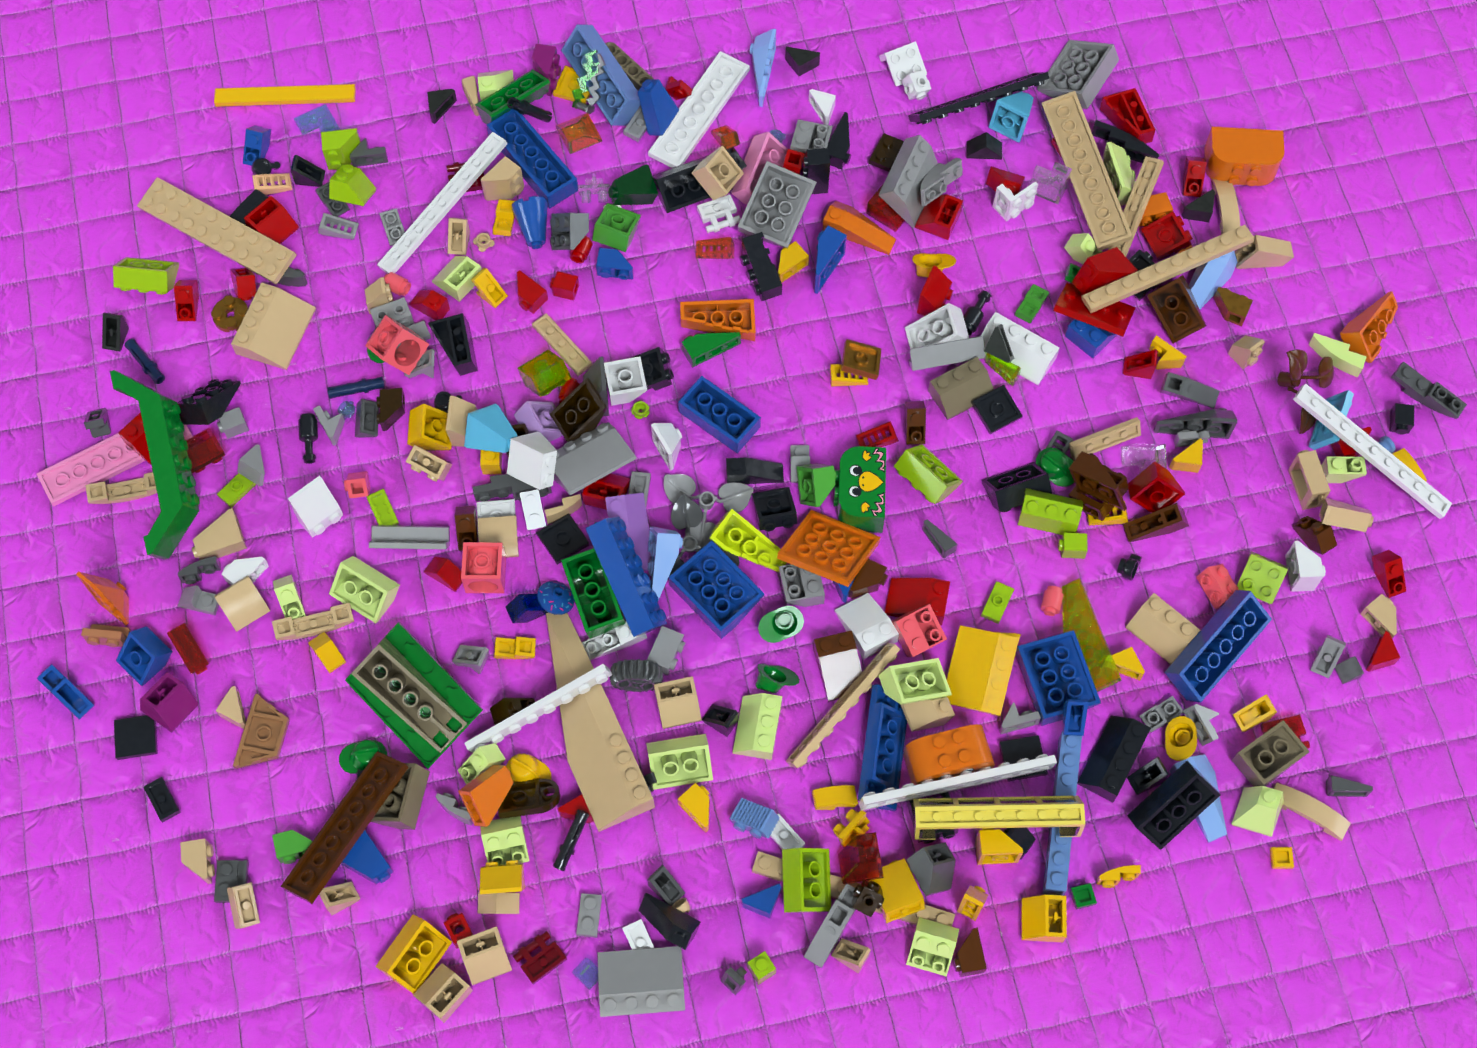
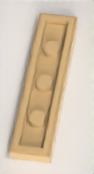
(562, 344)
(1106, 438)

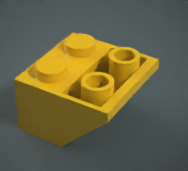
(1044, 918)

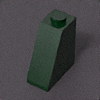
(634, 188)

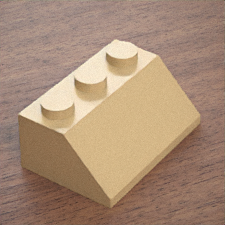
(1162, 628)

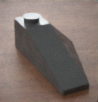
(1217, 421)

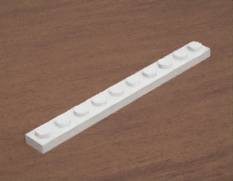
(442, 203)
(1372, 451)
(951, 783)

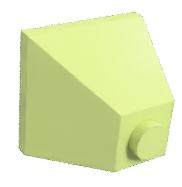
(493, 81)
(1258, 809)

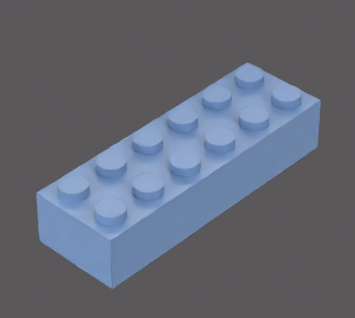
(618, 95)

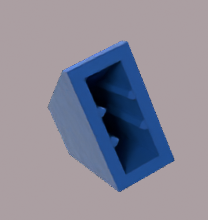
(656, 106)
(367, 860)

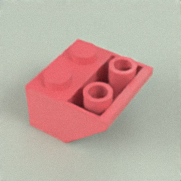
(919, 630)

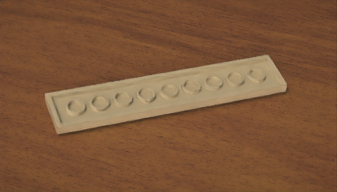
(1088, 171)
(217, 230)

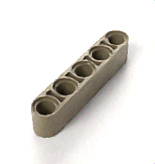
(634, 72)

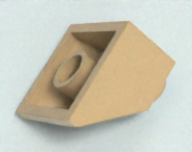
(928, 713)

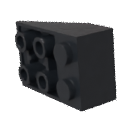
(207, 402)

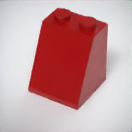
(1102, 270)

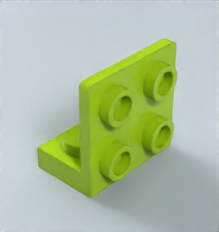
(1262, 577)

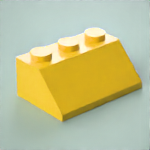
(413, 954)

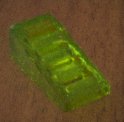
(1008, 371)

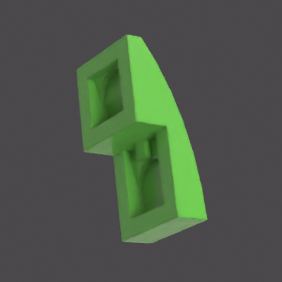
(1032, 303)

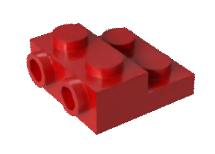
(1167, 235)

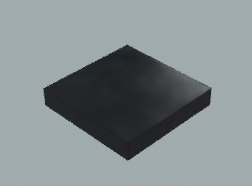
(997, 409)
(562, 538)
(135, 737)
(1019, 749)

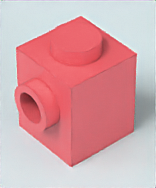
(357, 484)

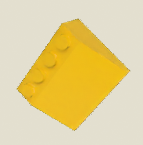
(981, 669)

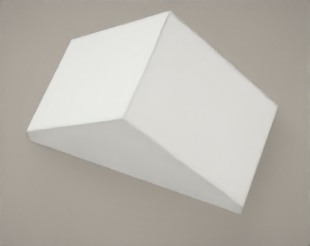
(823, 104)

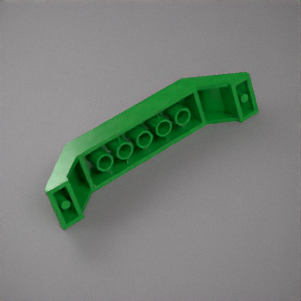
(169, 465)

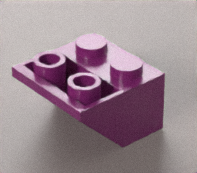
(546, 63)
(168, 702)

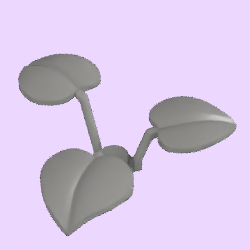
(732, 495)

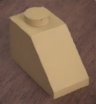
(1381, 615)

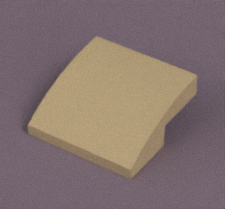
(500, 530)
(242, 603)

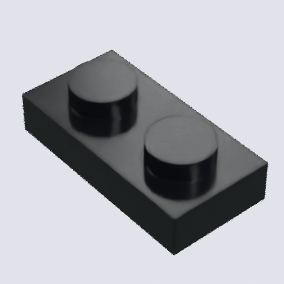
(162, 799)

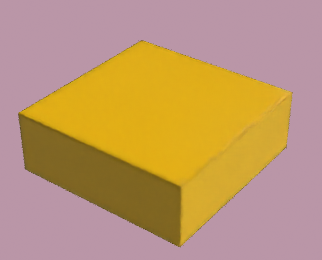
(1281, 858)

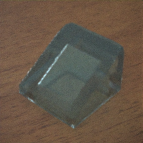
(586, 973)

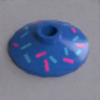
(554, 603)

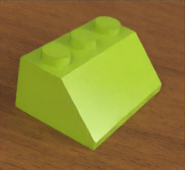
(145, 275)
(927, 473)
(1050, 512)
(806, 880)

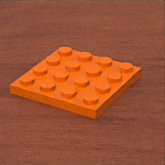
(829, 548)

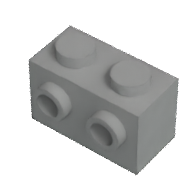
(396, 310)
(666, 649)

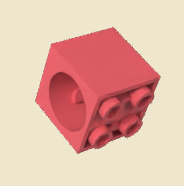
(389, 336)
(483, 567)

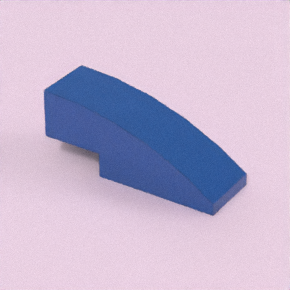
(65, 692)

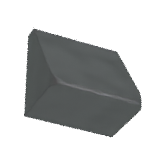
(1349, 670)

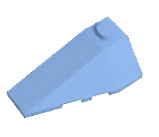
(763, 54)
(1211, 276)
(664, 549)
(1212, 818)

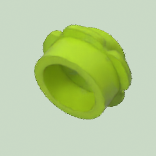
(640, 405)

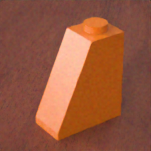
(486, 794)

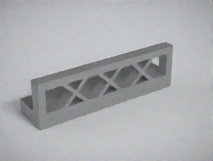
(410, 537)

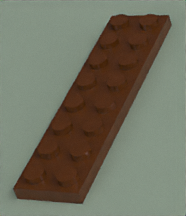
(344, 827)

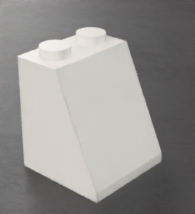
(532, 460)

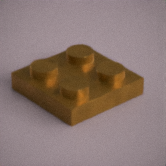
(861, 359)

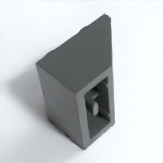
(568, 230)
(933, 868)

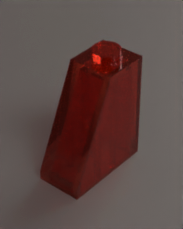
(188, 649)

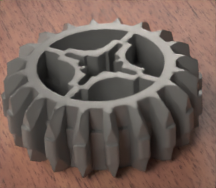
(636, 675)

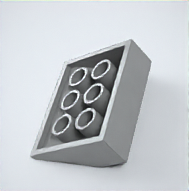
(1081, 69)
(904, 180)
(776, 205)
(591, 458)
(640, 981)

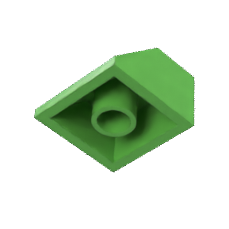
(616, 227)
(815, 483)

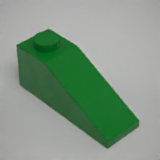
(706, 346)

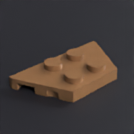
(262, 734)

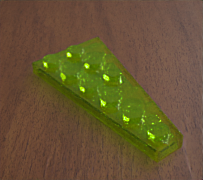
(1081, 618)

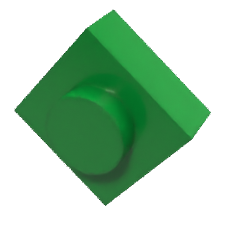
(1071, 272)
(1083, 896)

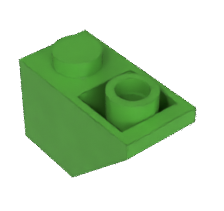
(290, 846)

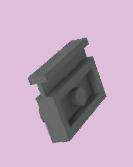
(229, 874)

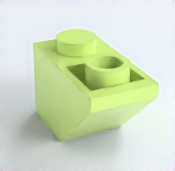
(1081, 247)
(1343, 469)
(288, 597)
(480, 761)

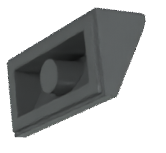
(366, 419)

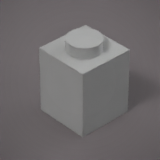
(232, 423)

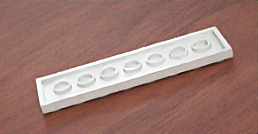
(699, 110)

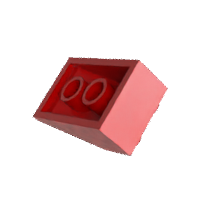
(913, 593)

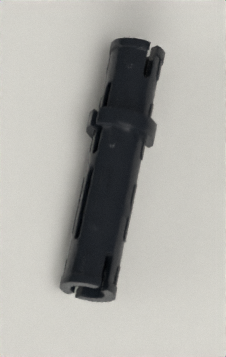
(525, 107)
(571, 839)

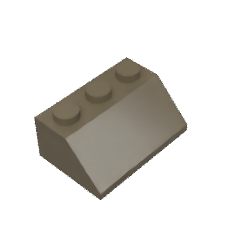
(959, 387)
(404, 802)

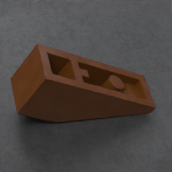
(1157, 523)

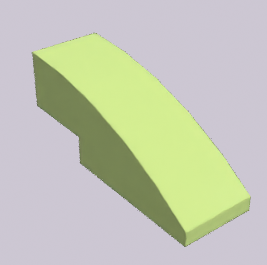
(1339, 352)

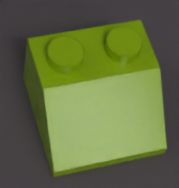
(338, 146)
(350, 186)

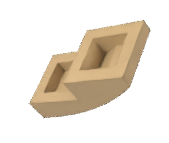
(570, 505)

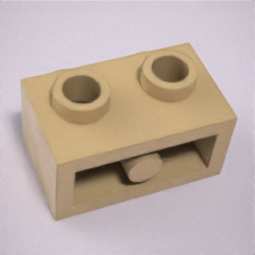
(431, 464)

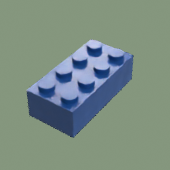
(719, 414)

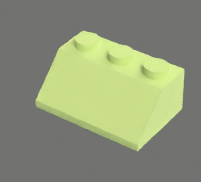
(1119, 171)
(363, 588)
(915, 681)
(758, 725)
(680, 761)

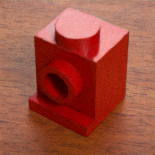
(455, 921)

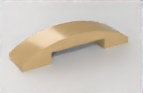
(1227, 205)
(121, 491)
(313, 624)
(1314, 811)

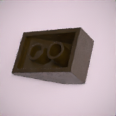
(579, 411)

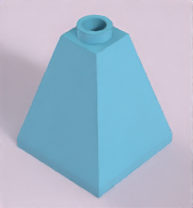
(1012, 115)
(488, 430)

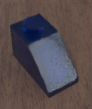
(525, 608)

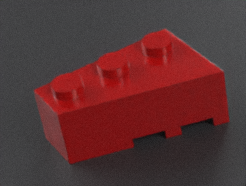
(1129, 114)

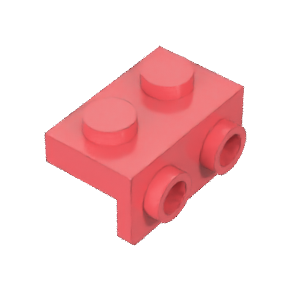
(1217, 584)

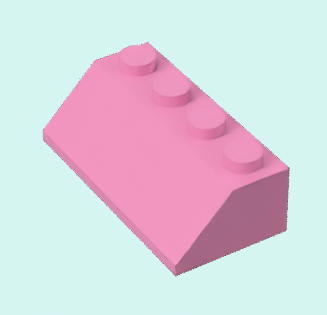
(762, 149)

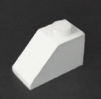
(244, 567)

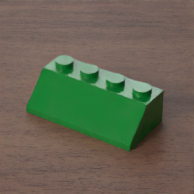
(527, 87)

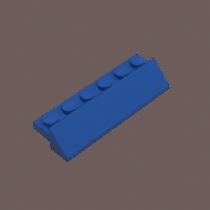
(883, 746)

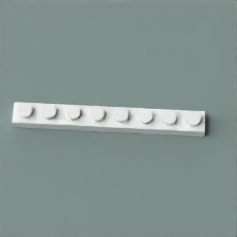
(543, 706)

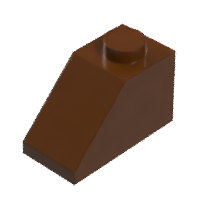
(868, 579)
(970, 957)

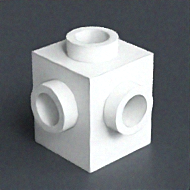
(916, 85)

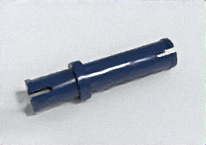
(149, 367)
(356, 387)

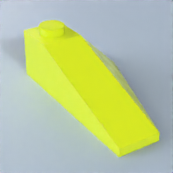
(744, 540)

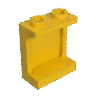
(899, 891)

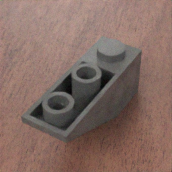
(1189, 390)

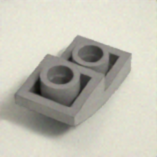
(392, 225)
(1161, 714)
(450, 805)

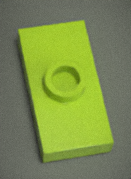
(235, 490)
(382, 508)
(997, 602)

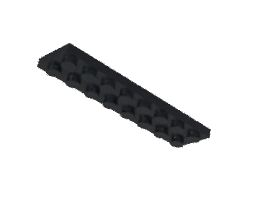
(973, 100)

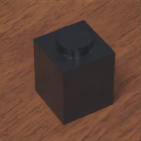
(1401, 418)

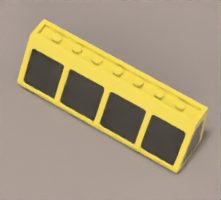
(998, 812)

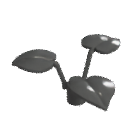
(685, 515)

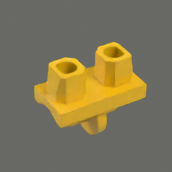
(857, 826)

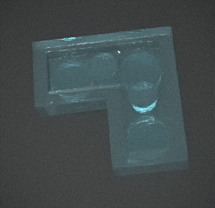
(316, 118)

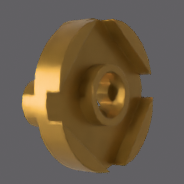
(227, 305)

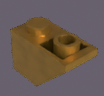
(1232, 305)

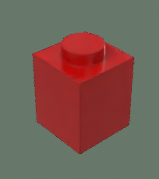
(564, 285)

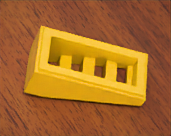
(841, 381)
(1115, 519)

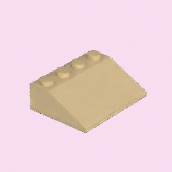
(273, 327)

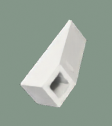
(611, 642)

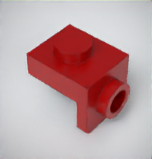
(677, 89)

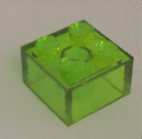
(544, 373)

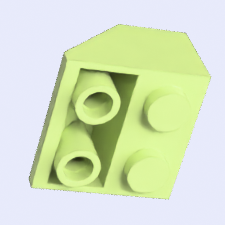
(457, 276)
(505, 841)
(932, 946)

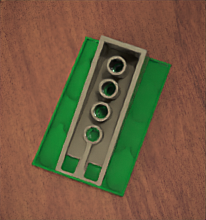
(413, 695)

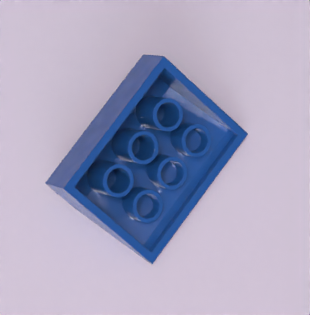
(715, 589)
(1054, 673)

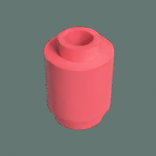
(398, 284)
(1052, 600)

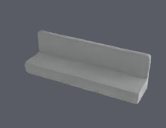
(946, 353)

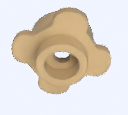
(483, 237)

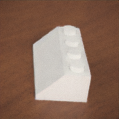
(1029, 350)

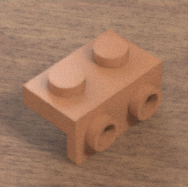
(105, 635)

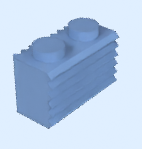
(754, 818)

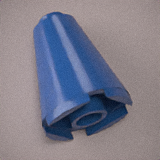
(532, 219)

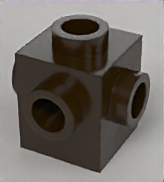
(867, 897)

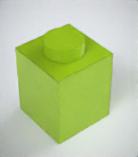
(1073, 545)
(761, 967)

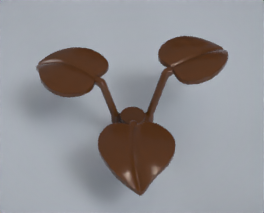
(1297, 364)

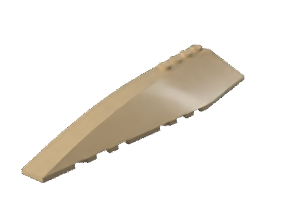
(594, 737)

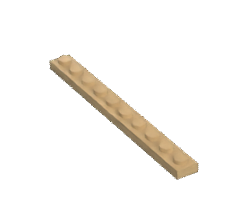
(1167, 268)
(773, 868)

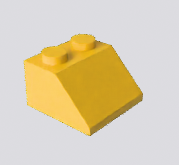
(428, 428)
(996, 847)
(502, 878)

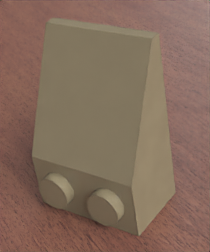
(1270, 755)

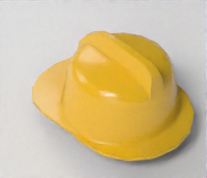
(925, 262)
(1180, 738)
(526, 767)

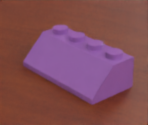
(632, 511)

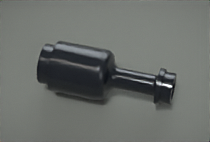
(974, 315)
(308, 433)

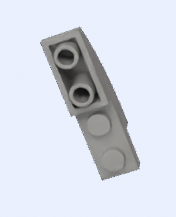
(938, 178)
(831, 928)

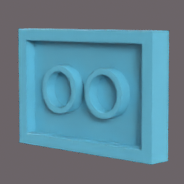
(1322, 435)

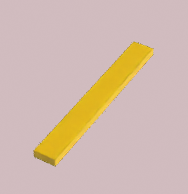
(284, 95)

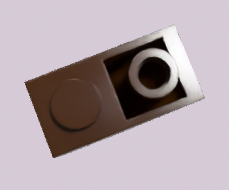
(915, 422)
(466, 525)
(1316, 535)

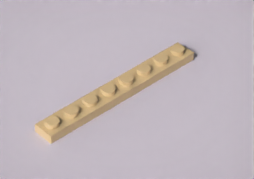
(839, 709)

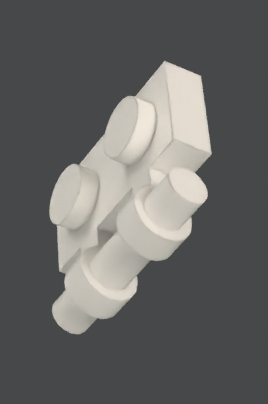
(717, 209)

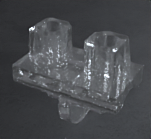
(595, 187)

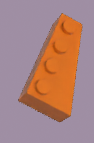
(720, 316)

